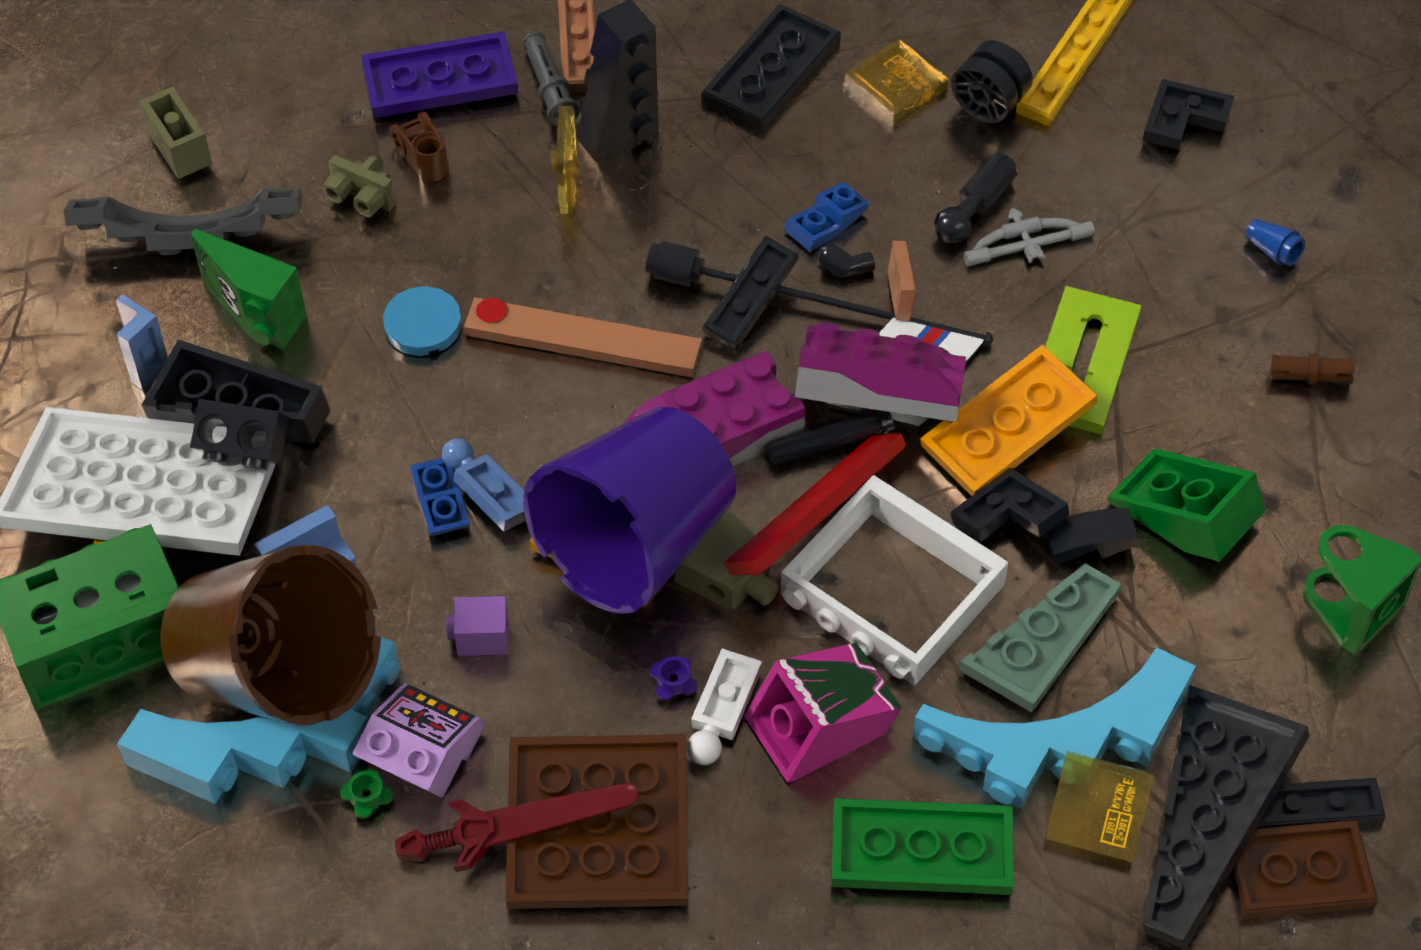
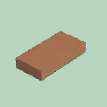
(901, 280)

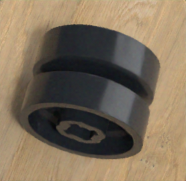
(991, 81)

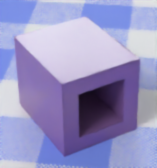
(479, 626)

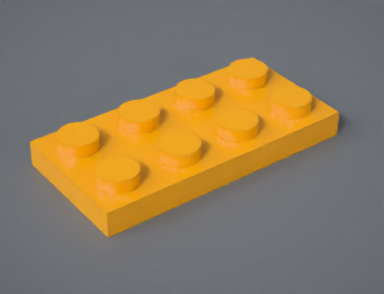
(1009, 420)

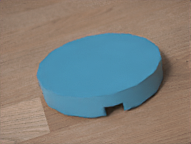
(422, 320)

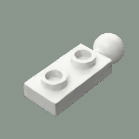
(722, 704)

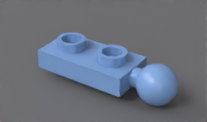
(485, 483)

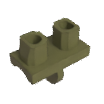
(363, 181)

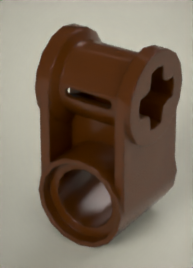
(421, 147)

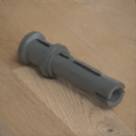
(553, 88)

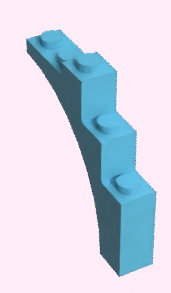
(1018, 753)
(208, 755)

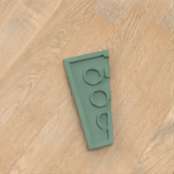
(1043, 640)

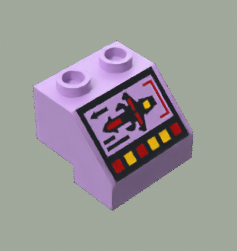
(419, 738)

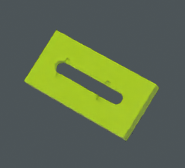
(1107, 362)

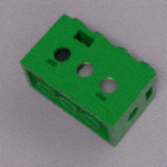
(87, 615)

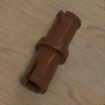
(1312, 369)

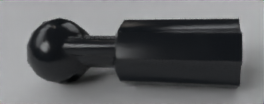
(976, 196)

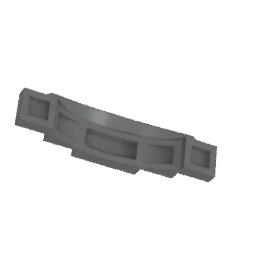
(173, 233)

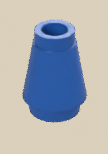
(1277, 242)

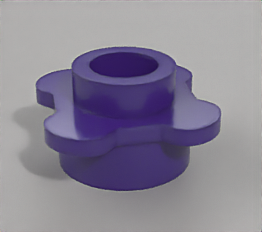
(673, 667)

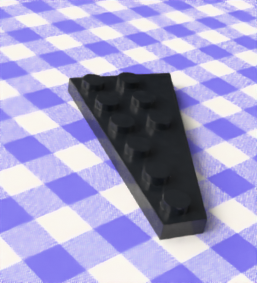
(1217, 795)

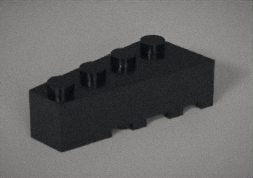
(620, 82)
(208, 375)

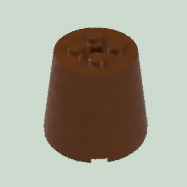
(275, 635)

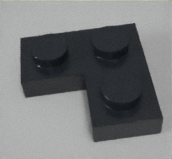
(1183, 104)
(1006, 499)

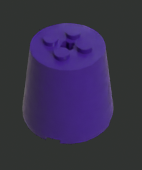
(630, 506)

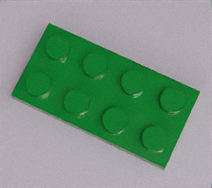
(922, 846)

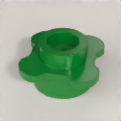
(366, 781)

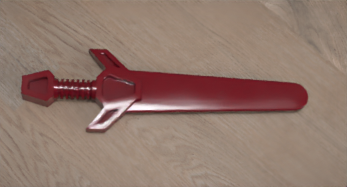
(480, 829)

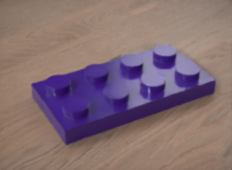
(439, 74)

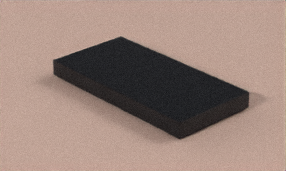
(770, 67)

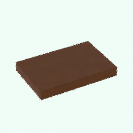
(1303, 871)

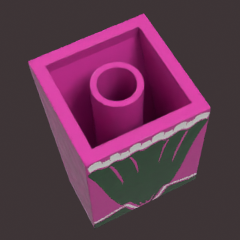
(820, 709)

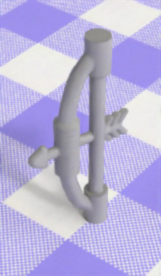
(1023, 228)

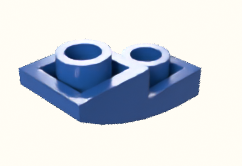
(830, 215)
(439, 497)

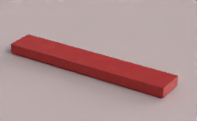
(814, 505)

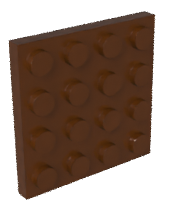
(608, 859)

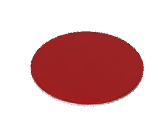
(491, 310)

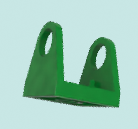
(1374, 585)

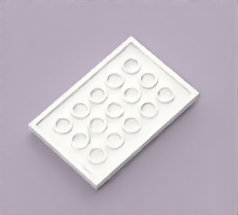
(122, 472)

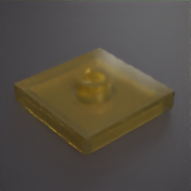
(565, 159)

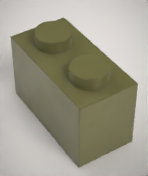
(175, 132)

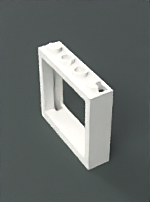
(923, 529)

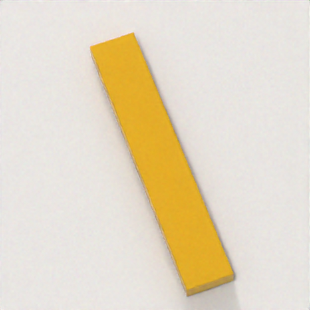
(1070, 59)

